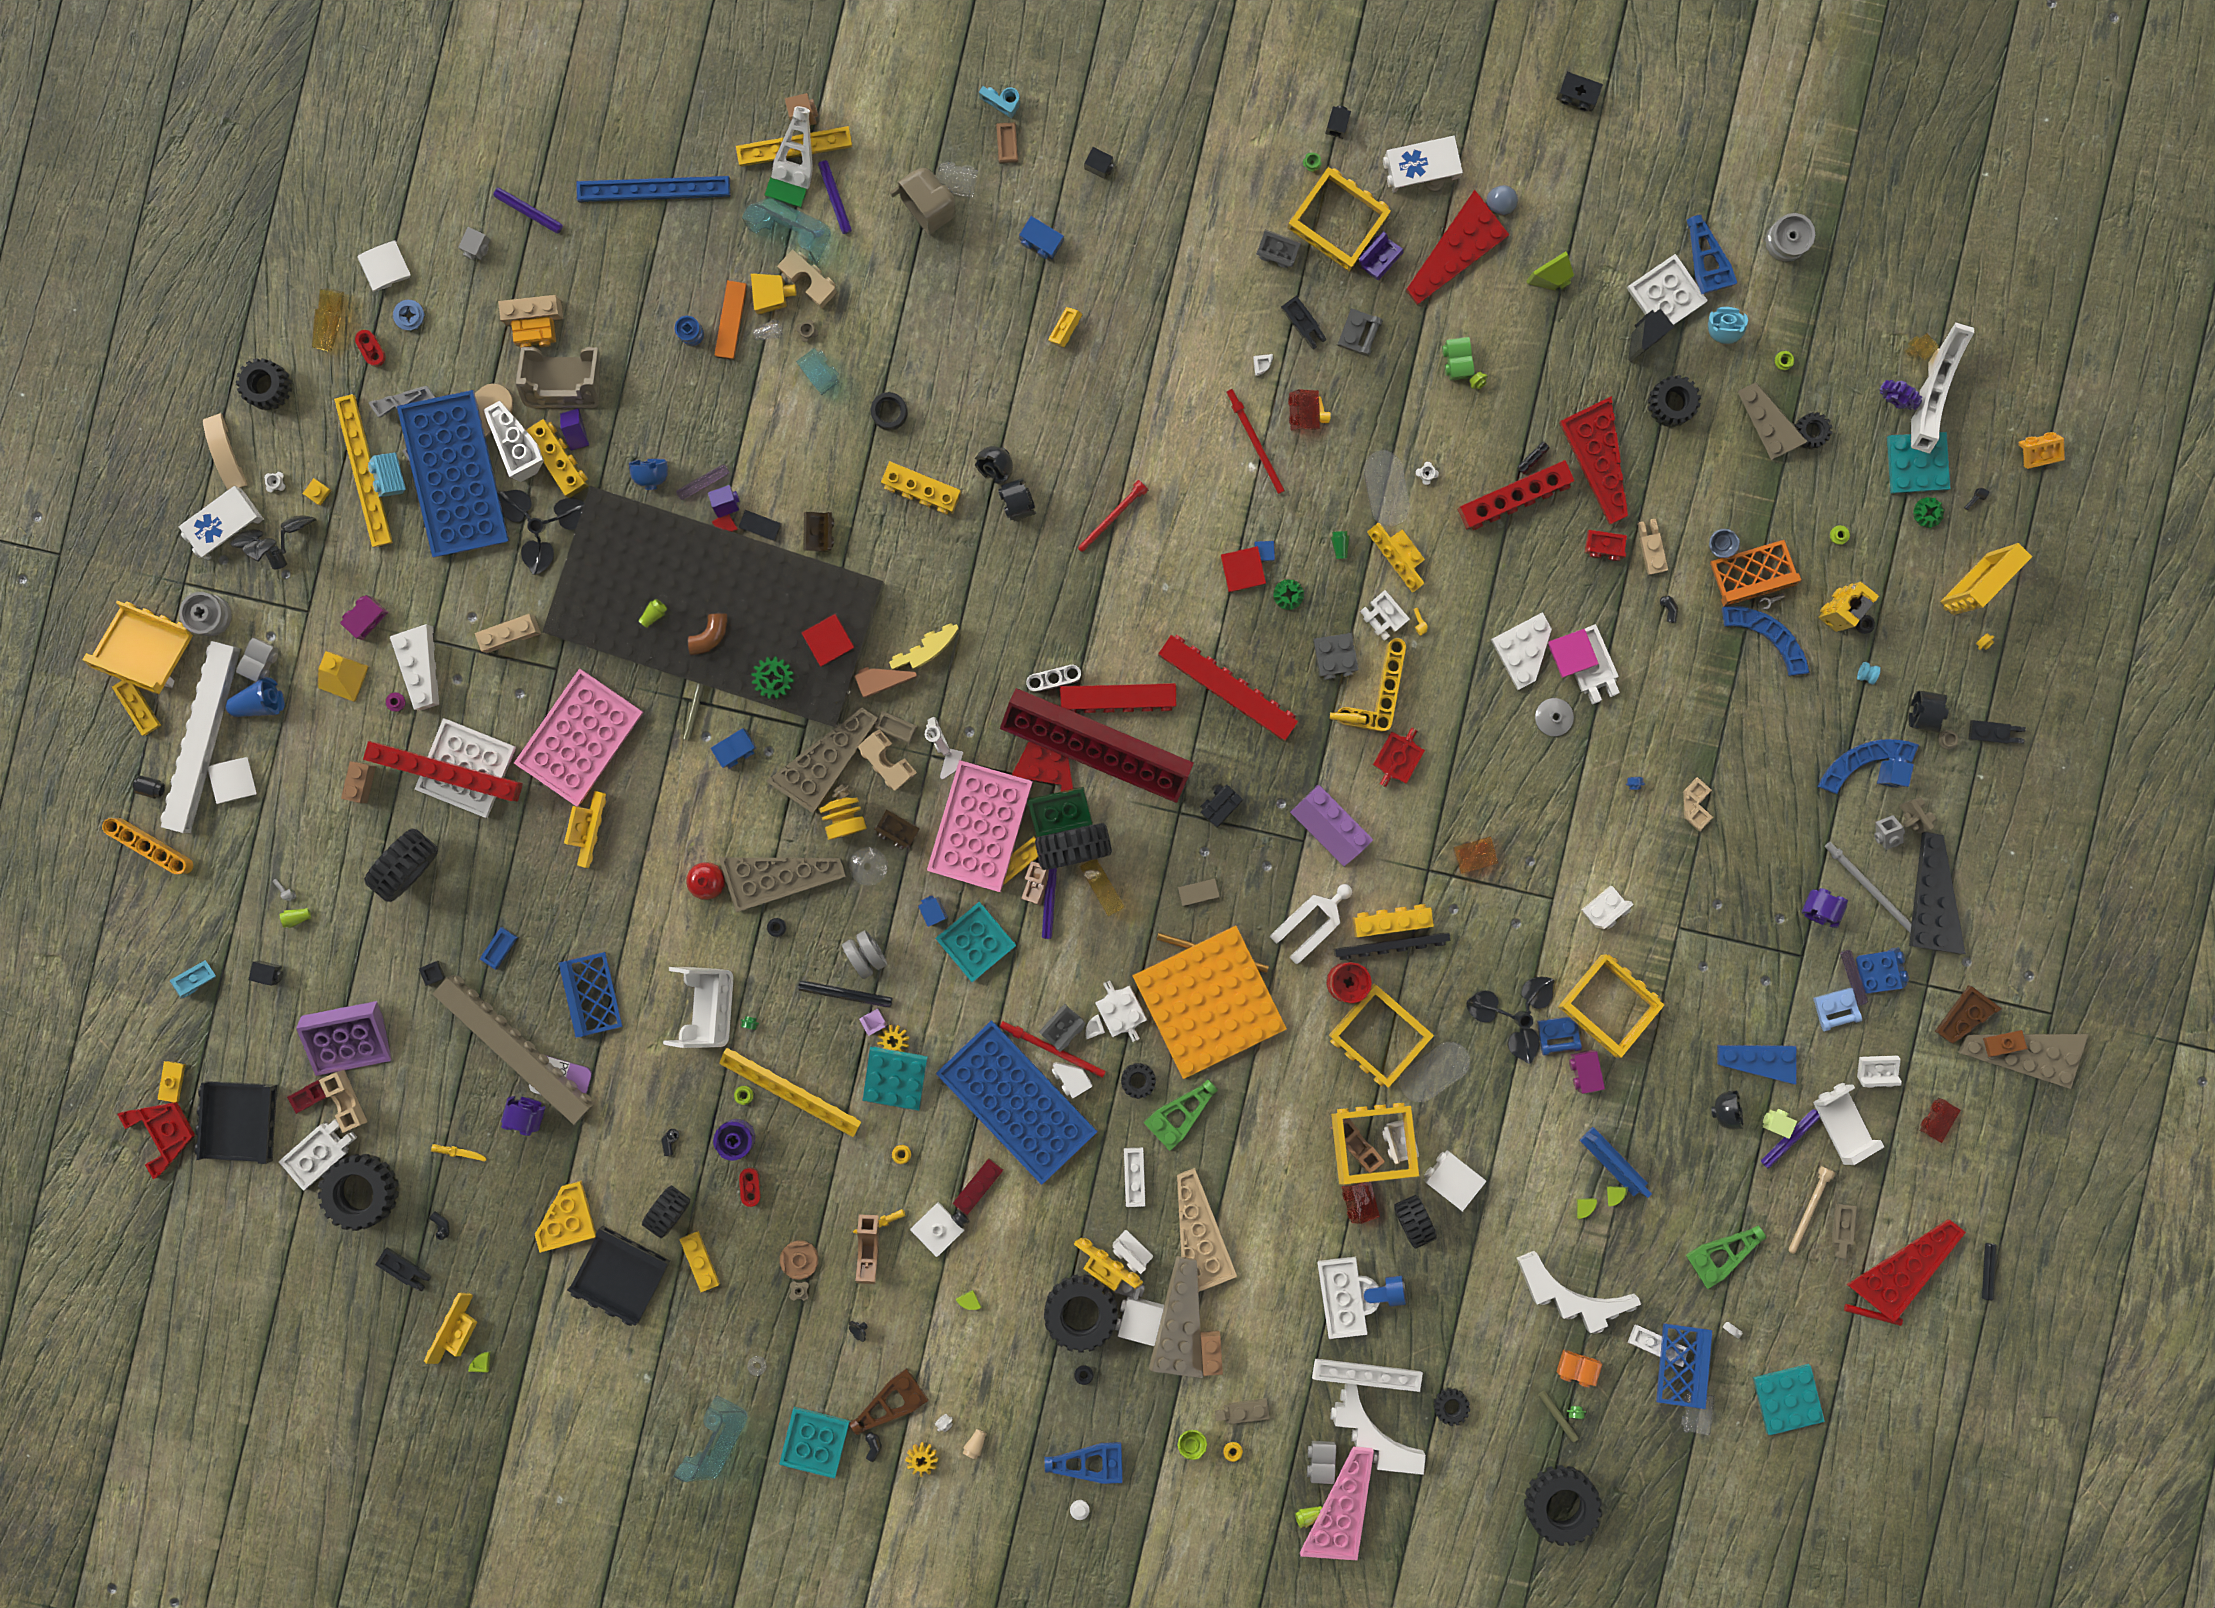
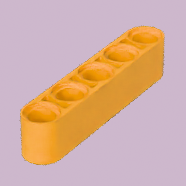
(139, 845)

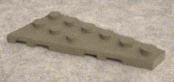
(817, 769)
(767, 879)
(2046, 1057)
(1178, 1336)

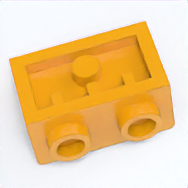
(2042, 450)

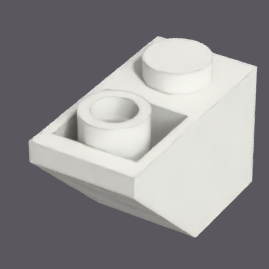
(1073, 1077)

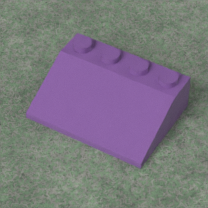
(344, 1038)

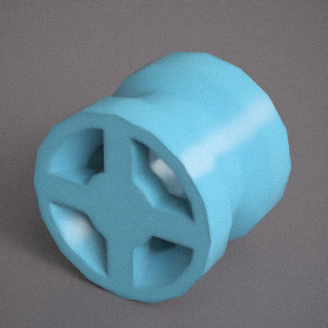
(1868, 673)

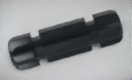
(1533, 457)

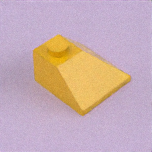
(341, 675)

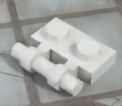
(1389, 611)

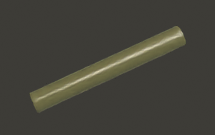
(693, 712)
(1558, 1416)

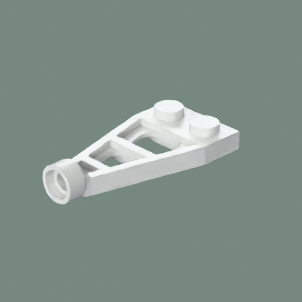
(788, 171)
(938, 737)

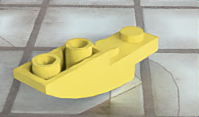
(933, 644)

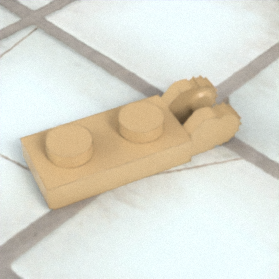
(1652, 548)

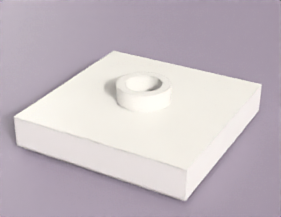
(937, 1229)

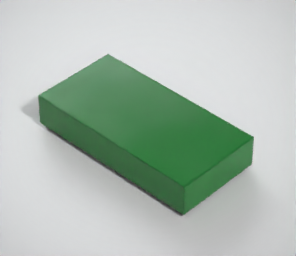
(786, 192)

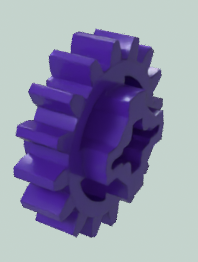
(1900, 394)

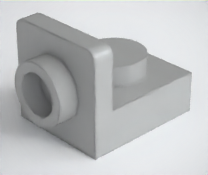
(1127, 1290)

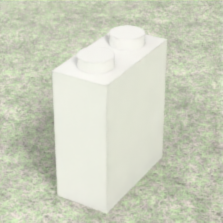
(1454, 1180)
(1139, 1320)

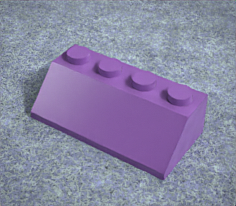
(1331, 825)

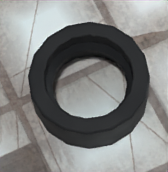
(903, 411)

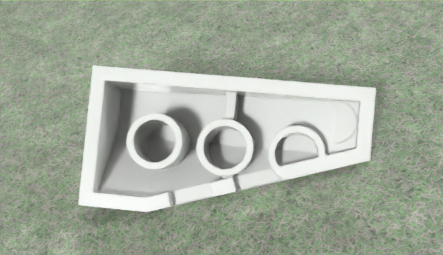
(515, 444)

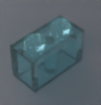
(817, 371)

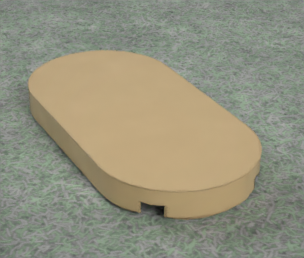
(488, 396)

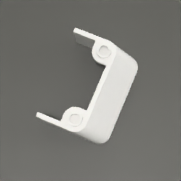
(710, 1008)

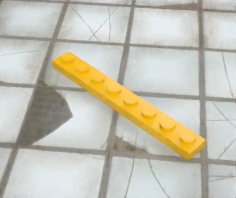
(359, 458)
(790, 1092)

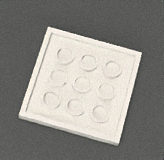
(468, 749)

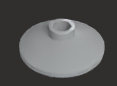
(1545, 720)

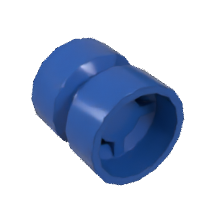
(689, 330)

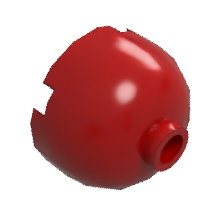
(705, 880)

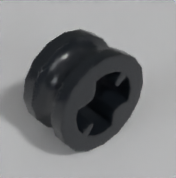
(960, 1218)

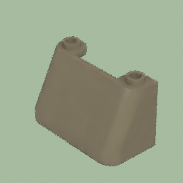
(559, 380)

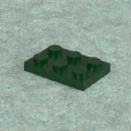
(1060, 811)

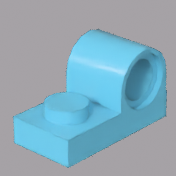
(999, 102)
(190, 980)

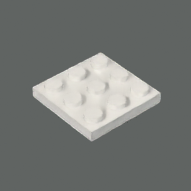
(1668, 288)

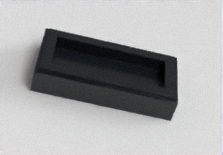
(760, 525)

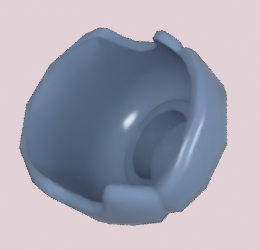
(1502, 200)
(1724, 543)

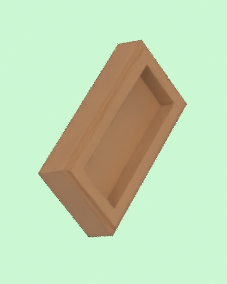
(1007, 142)

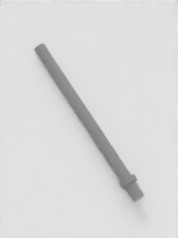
(1837, 854)

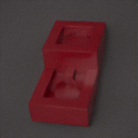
(307, 1096)

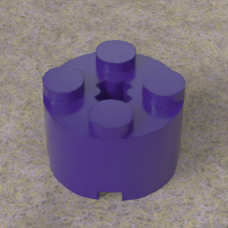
(1824, 908)
(522, 1115)
(725, 1145)

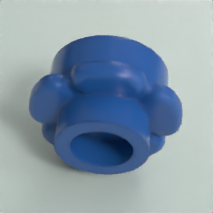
(1635, 782)

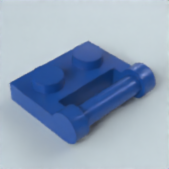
(1556, 1029)

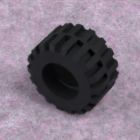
(248, 384)
(1685, 390)
(666, 1211)
(1415, 1221)

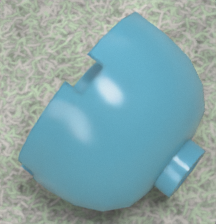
(1727, 325)

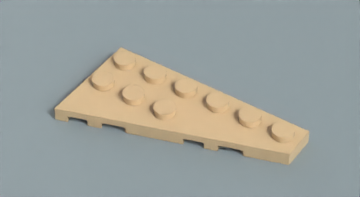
(1200, 1233)

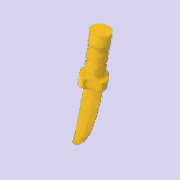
(453, 1151)
(885, 1220)

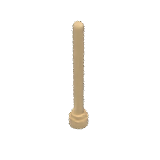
(1825, 1176)

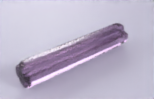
(702, 481)
(1854, 977)

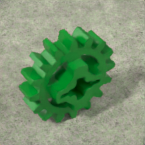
(774, 668)

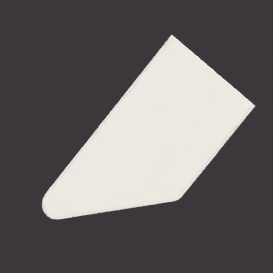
(950, 763)

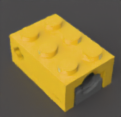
(1847, 606)

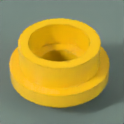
(1985, 642)
(899, 1160)
(1233, 1457)

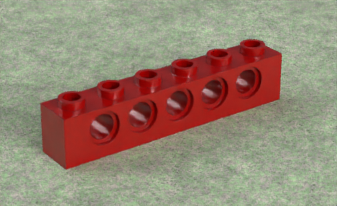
(1559, 472)

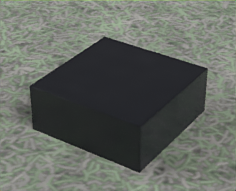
(432, 973)

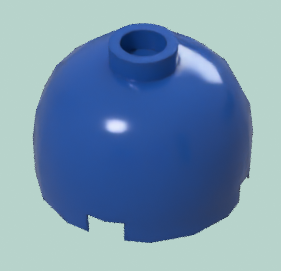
(649, 472)

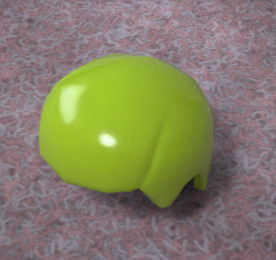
(1192, 1444)

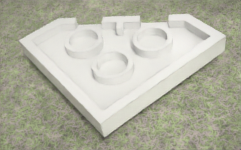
(1523, 649)

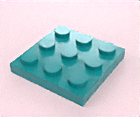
(1917, 470)
(975, 941)
(895, 1078)
(1788, 1399)
(814, 1442)

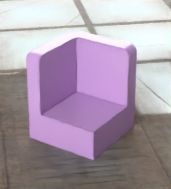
(873, 1022)

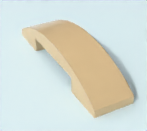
(222, 452)

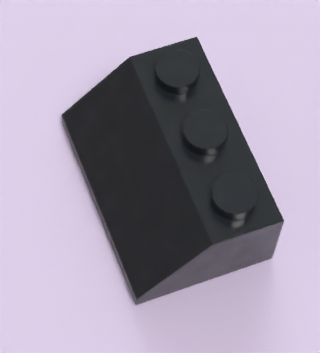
(1648, 332)

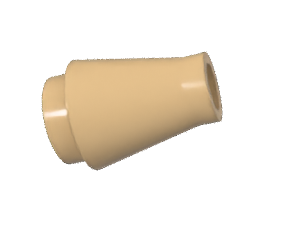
(975, 1444)

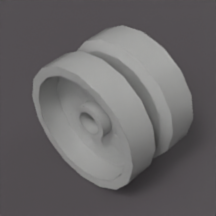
(1790, 237)
(205, 614)
(864, 954)

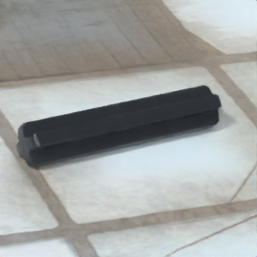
(1989, 1271)

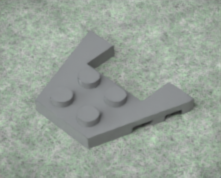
(387, 404)

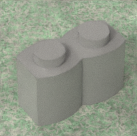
(257, 660)
(1322, 1462)

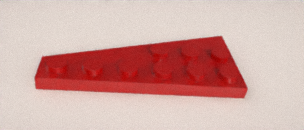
(1463, 243)
(1597, 452)
(1901, 1276)

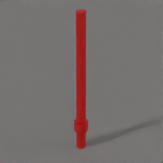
(1238, 408)
(1019, 1033)

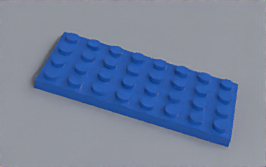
(453, 473)
(1016, 1102)

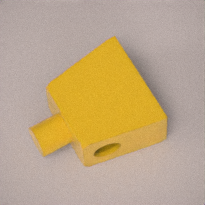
(770, 292)

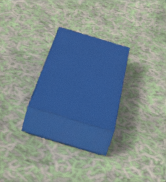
(498, 948)

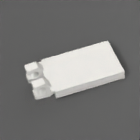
(1601, 675)
(316, 1154)

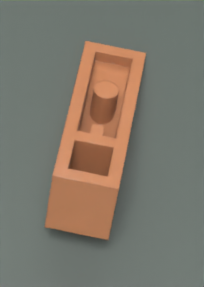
(879, 680)

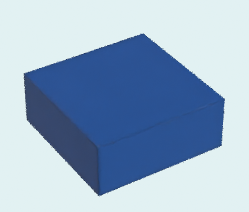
(1266, 550)

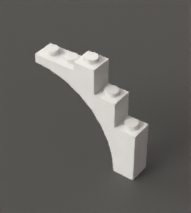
(1941, 368)
(1592, 1310)
(1389, 1454)

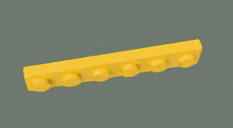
(820, 142)

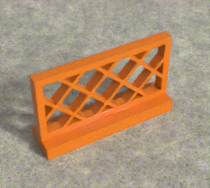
(1764, 586)

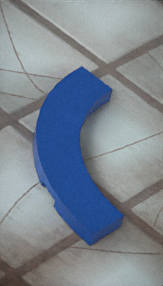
(1773, 631)
(1861, 755)

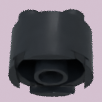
(1018, 500)
(1928, 711)

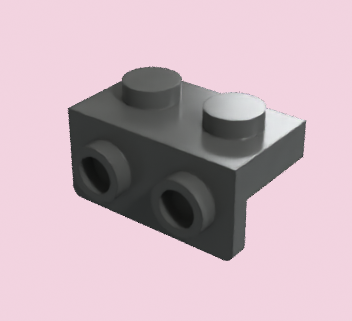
(1278, 248)
(1062, 1027)

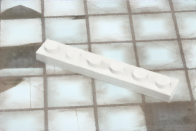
(1367, 1375)

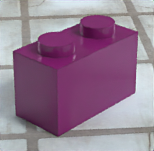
(363, 617)
(1587, 1071)

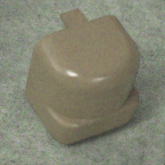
(926, 199)

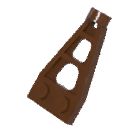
(907, 1388)

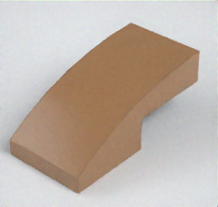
(1036, 883)

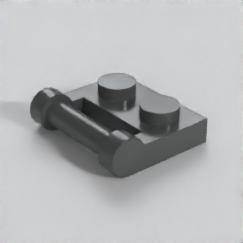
(1353, 330)

